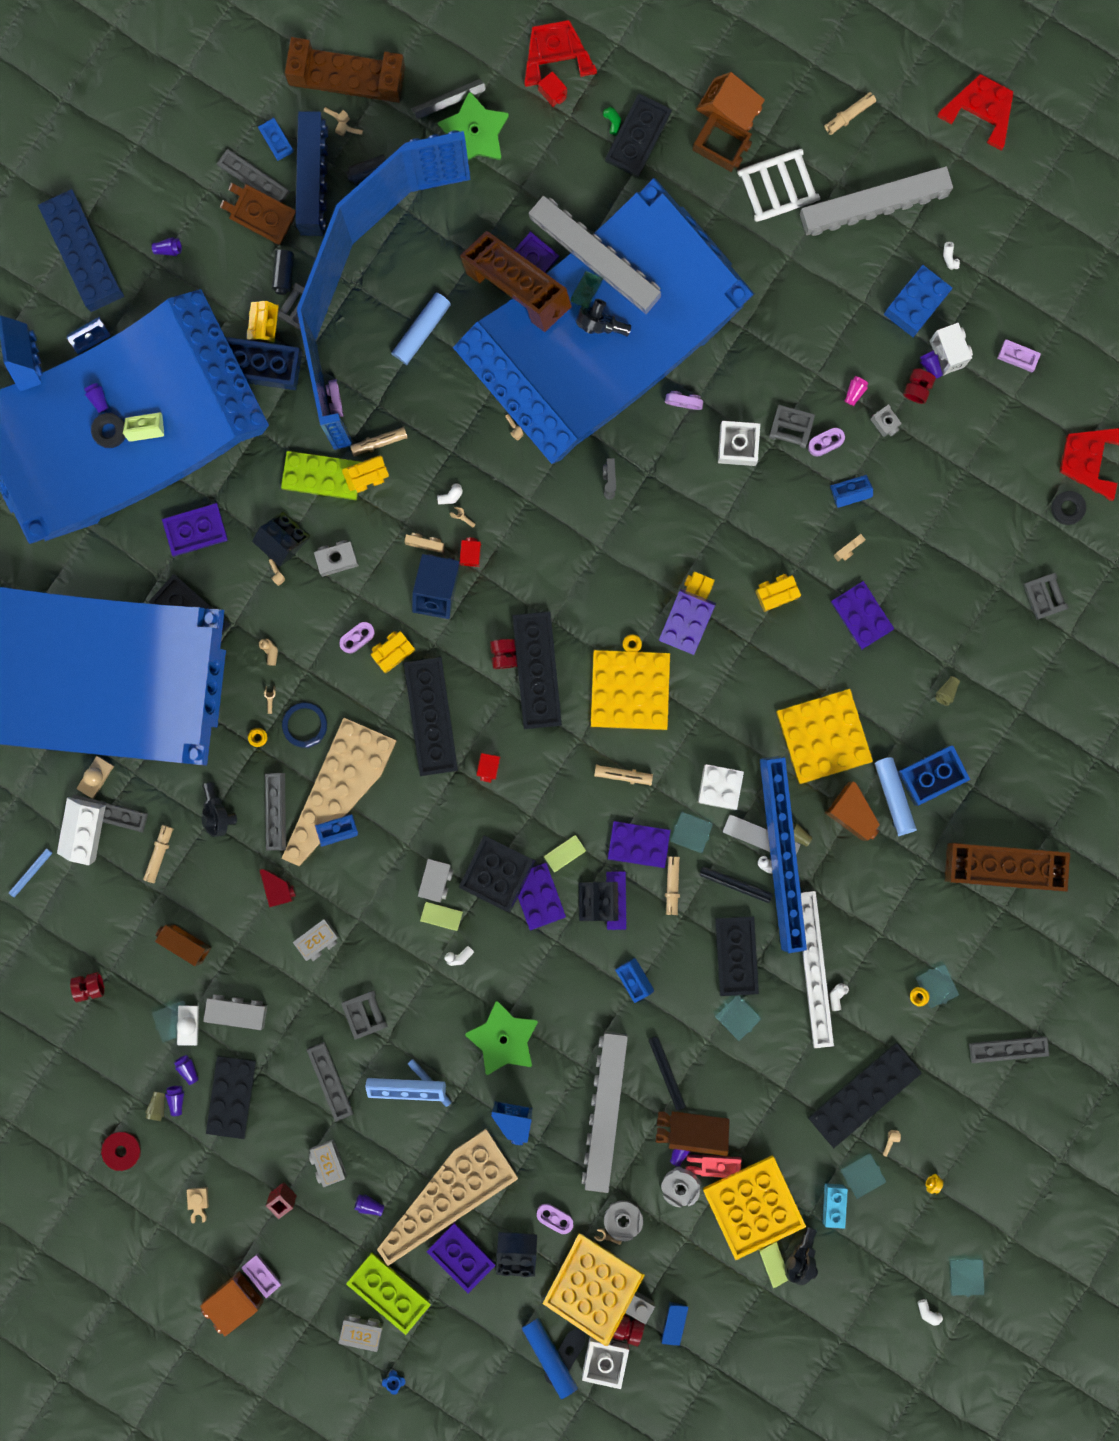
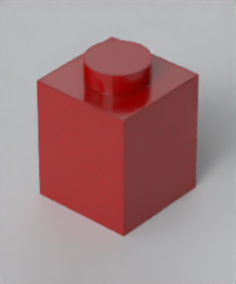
(553, 89)
(470, 552)
(488, 767)

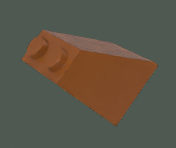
(731, 100)
(854, 813)
(231, 1304)

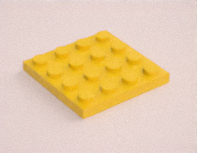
(630, 690)
(824, 736)
(754, 1207)
(593, 1289)

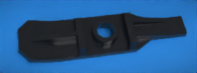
(576, 1339)

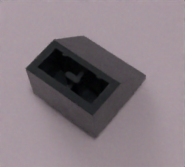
(280, 538)
(516, 1254)

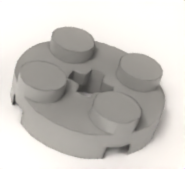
(681, 1177)
(631, 1228)

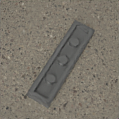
(448, 99)
(251, 176)
(275, 811)
(120, 816)
(1009, 1049)
(330, 1081)

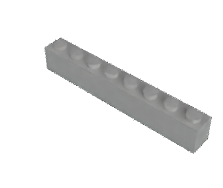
(875, 201)
(594, 254)
(605, 1112)

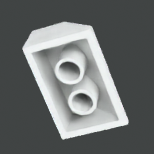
(81, 831)

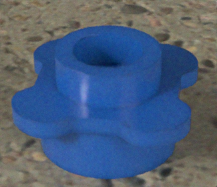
(393, 1388)

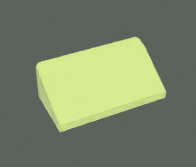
(144, 427)
(564, 853)
(441, 916)
(774, 1264)

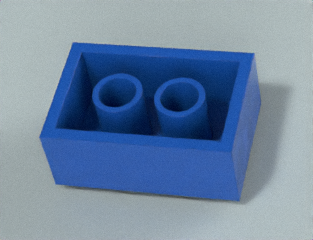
(918, 301)
(933, 775)

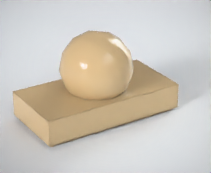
(95, 777)

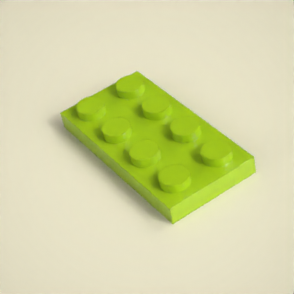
(317, 475)
(388, 1293)

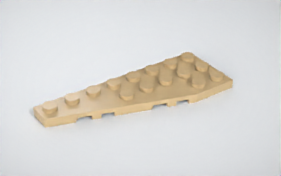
(348, 772)
(462, 1183)

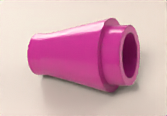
(856, 390)

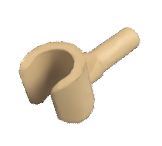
(341, 117)
(343, 127)
(517, 433)
(461, 516)
(278, 578)
(269, 696)
(893, 1136)
(607, 1237)

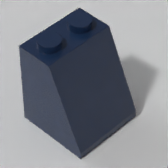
(435, 586)

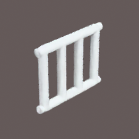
(779, 161)

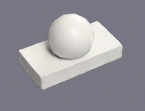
(187, 1025)

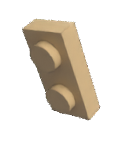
(417, 541)

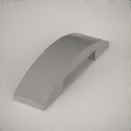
(749, 833)

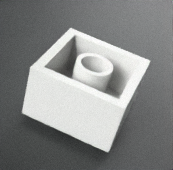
(951, 348)
(738, 443)
(720, 787)
(605, 1363)

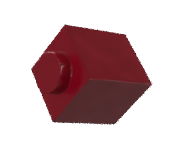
(281, 1200)

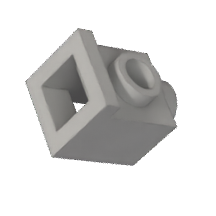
(879, 421)

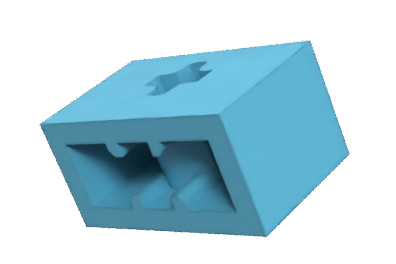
(834, 1206)

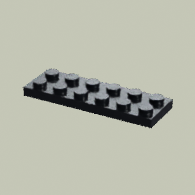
(537, 670)
(430, 716)
(864, 1095)

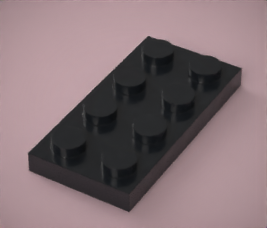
(638, 135)
(177, 593)
(737, 956)
(231, 1097)

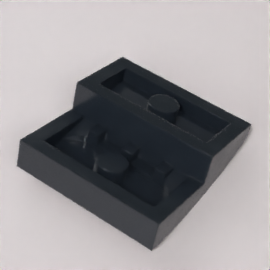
(598, 901)

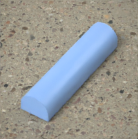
(421, 328)
(895, 796)
(405, 1089)

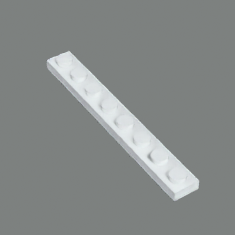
(815, 974)

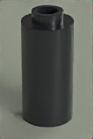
(362, 170)
(282, 271)

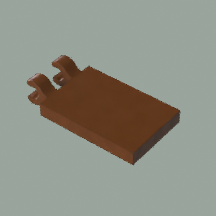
(260, 213)
(694, 1132)

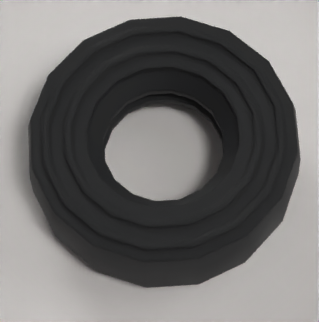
(96, 430)
(1074, 497)

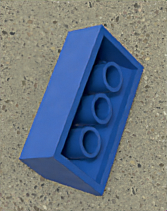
(20, 353)
(513, 1121)

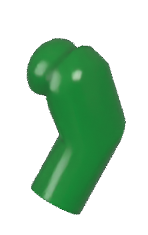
(611, 114)

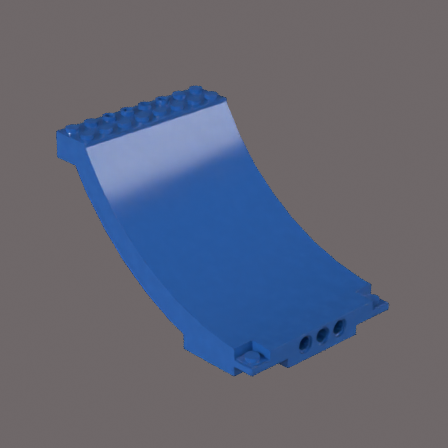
(162, 363)
(574, 382)
(109, 676)

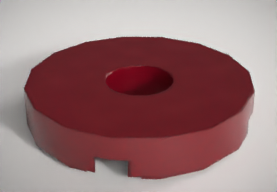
(110, 1155)

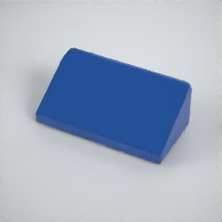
(88, 335)
(852, 491)
(336, 830)
(634, 980)
(674, 1324)

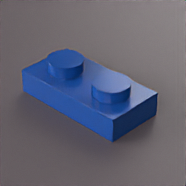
(275, 139)

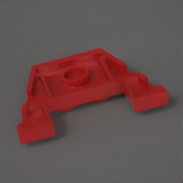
(553, 44)
(987, 101)
(1083, 459)

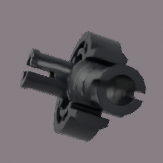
(596, 321)
(214, 814)
(802, 1260)

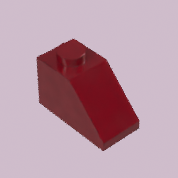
(276, 888)

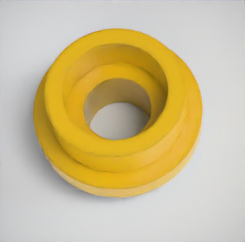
(636, 639)
(251, 737)
(917, 1001)
(934, 1184)

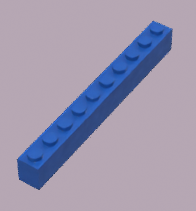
(783, 854)

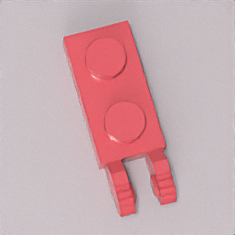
(714, 1165)

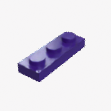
(619, 877)

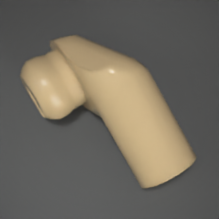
(270, 649)

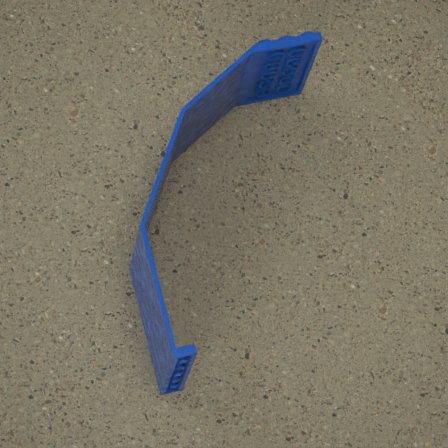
(409, 169)

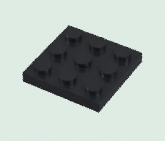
(496, 874)

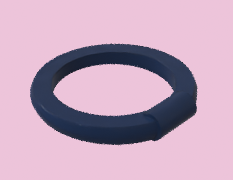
(313, 741)

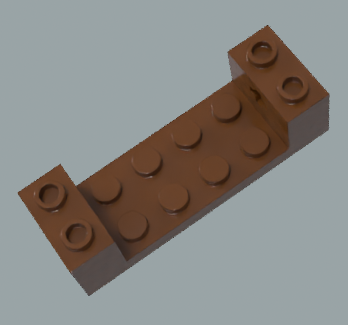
(344, 72)
(518, 278)
(1007, 867)

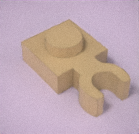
(846, 551)
(198, 1200)

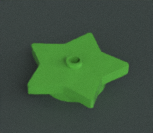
(489, 125)
(514, 1029)

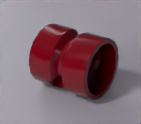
(919, 387)
(503, 654)
(93, 984)
(629, 1330)

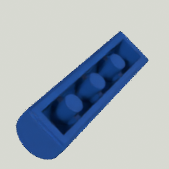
(549, 1358)

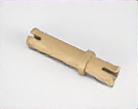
(844, 117)
(378, 441)
(646, 778)
(158, 853)
(672, 886)

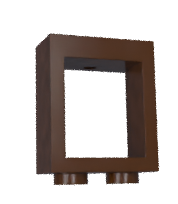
(730, 128)
(182, 944)

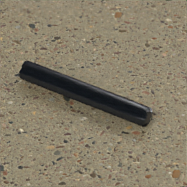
(736, 884)
(667, 1073)

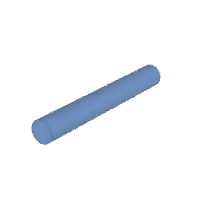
(30, 872)
(423, 1076)

